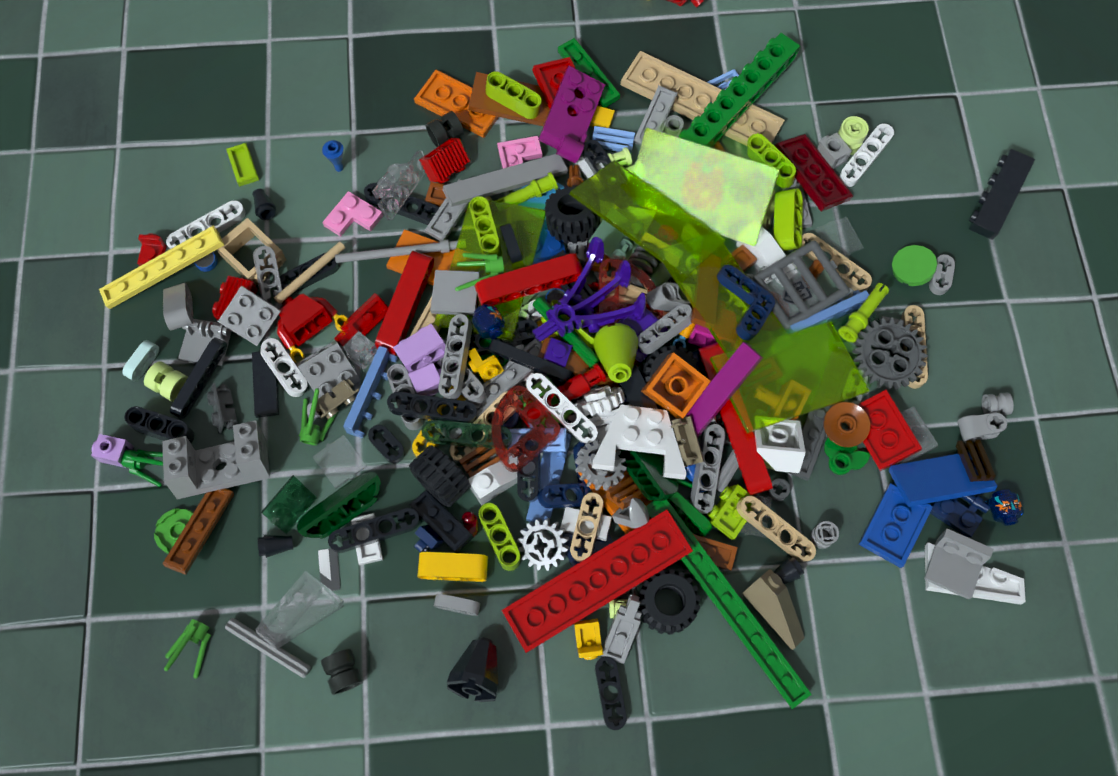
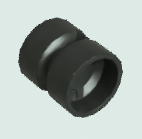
(438, 132)
(341, 670)

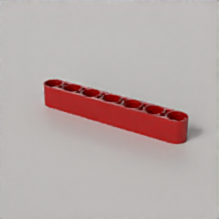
(743, 443)

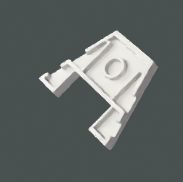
(641, 431)

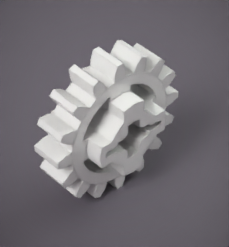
(600, 401)

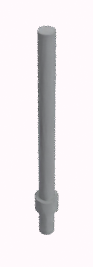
(444, 246)

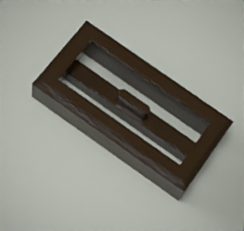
(979, 460)

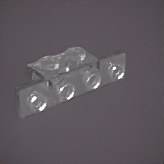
(398, 185)

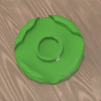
(914, 265)
(170, 527)

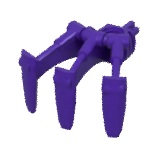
(589, 319)

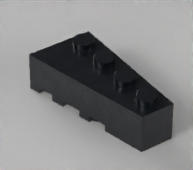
(1001, 193)

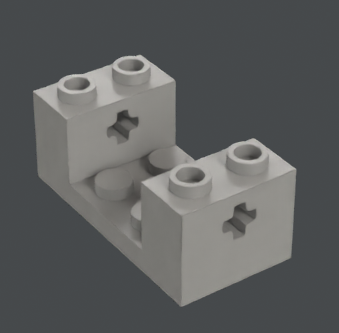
(194, 471)

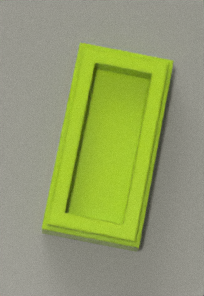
(242, 164)

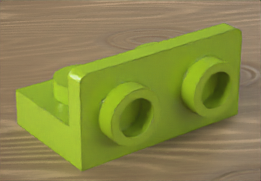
(725, 514)

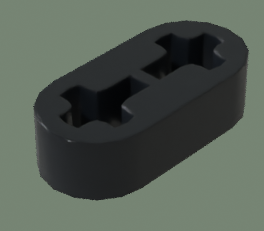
(511, 243)
(389, 440)

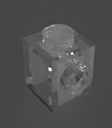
(360, 350)

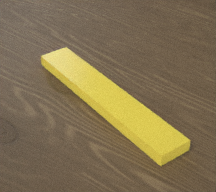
(161, 267)

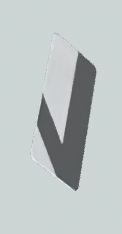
(329, 569)

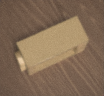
(239, 237)

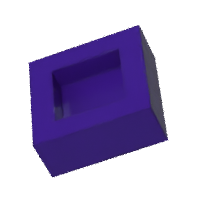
(557, 352)

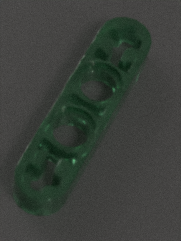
(466, 437)

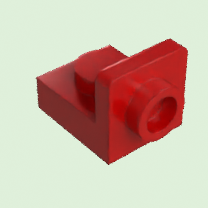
(151, 247)

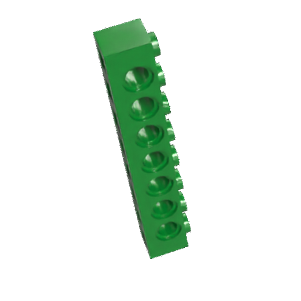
(742, 91)

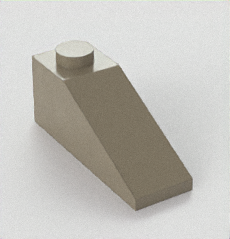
(774, 603)

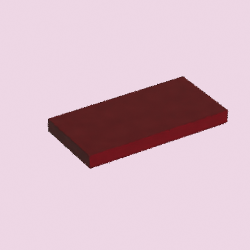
(814, 173)

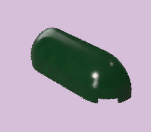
(647, 473)
(340, 507)

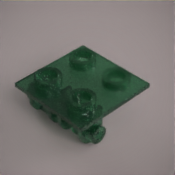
(289, 504)

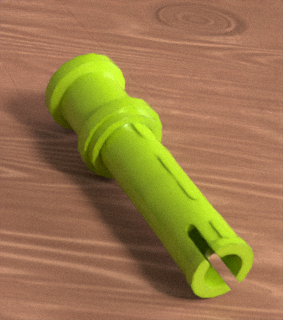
(535, 189)
(859, 319)

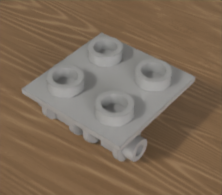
(249, 315)
(198, 337)

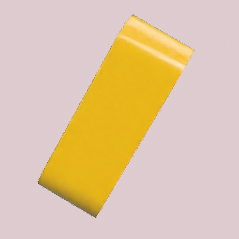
(452, 566)

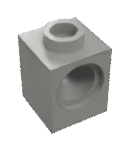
(840, 150)

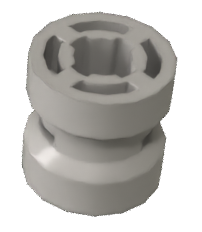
(997, 404)
(820, 537)

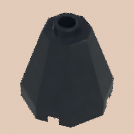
(476, 672)

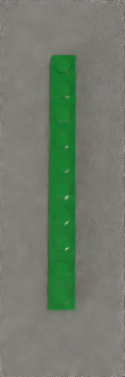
(737, 614)

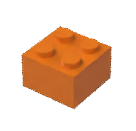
(675, 386)

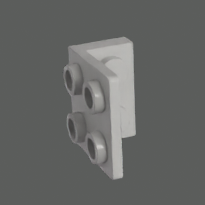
(327, 369)
(957, 563)

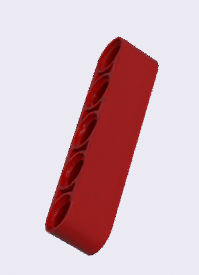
(529, 280)
(405, 301)

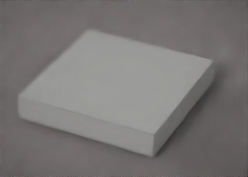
(448, 300)

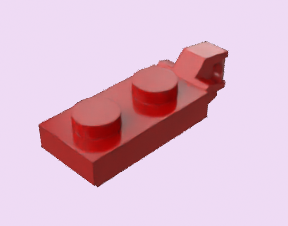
(362, 319)

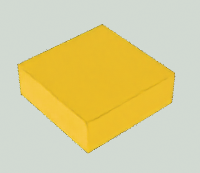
(602, 117)

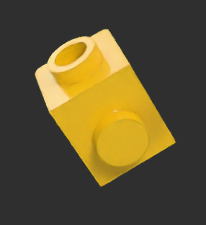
(488, 368)
(588, 639)

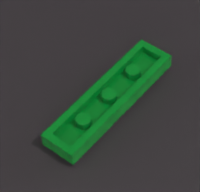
(587, 66)

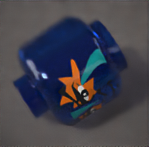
(488, 321)
(1006, 507)

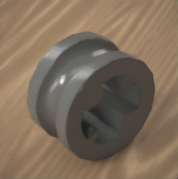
(786, 487)

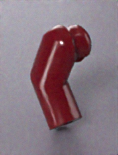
(470, 522)

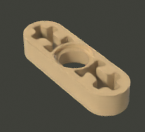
(597, 511)

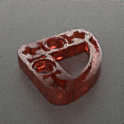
(613, 302)
(536, 433)

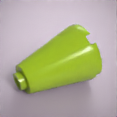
(617, 350)

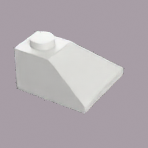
(782, 445)

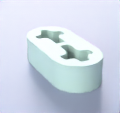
(140, 360)

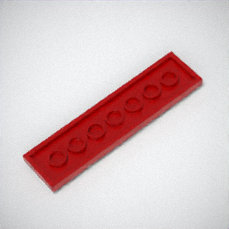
(596, 581)

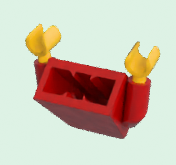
(303, 319)

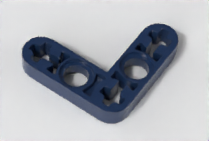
(754, 299)
(580, 489)

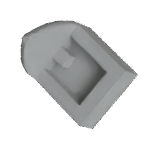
(632, 516)

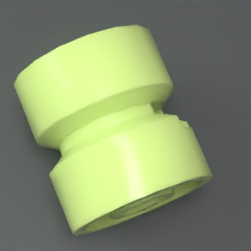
(853, 132)
(164, 380)

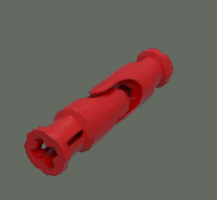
(573, 388)

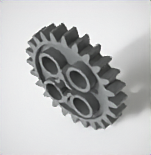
(894, 335)

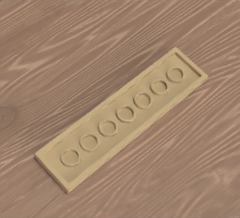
(694, 96)

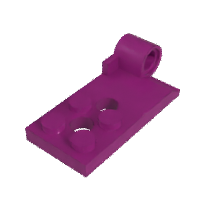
(565, 131)

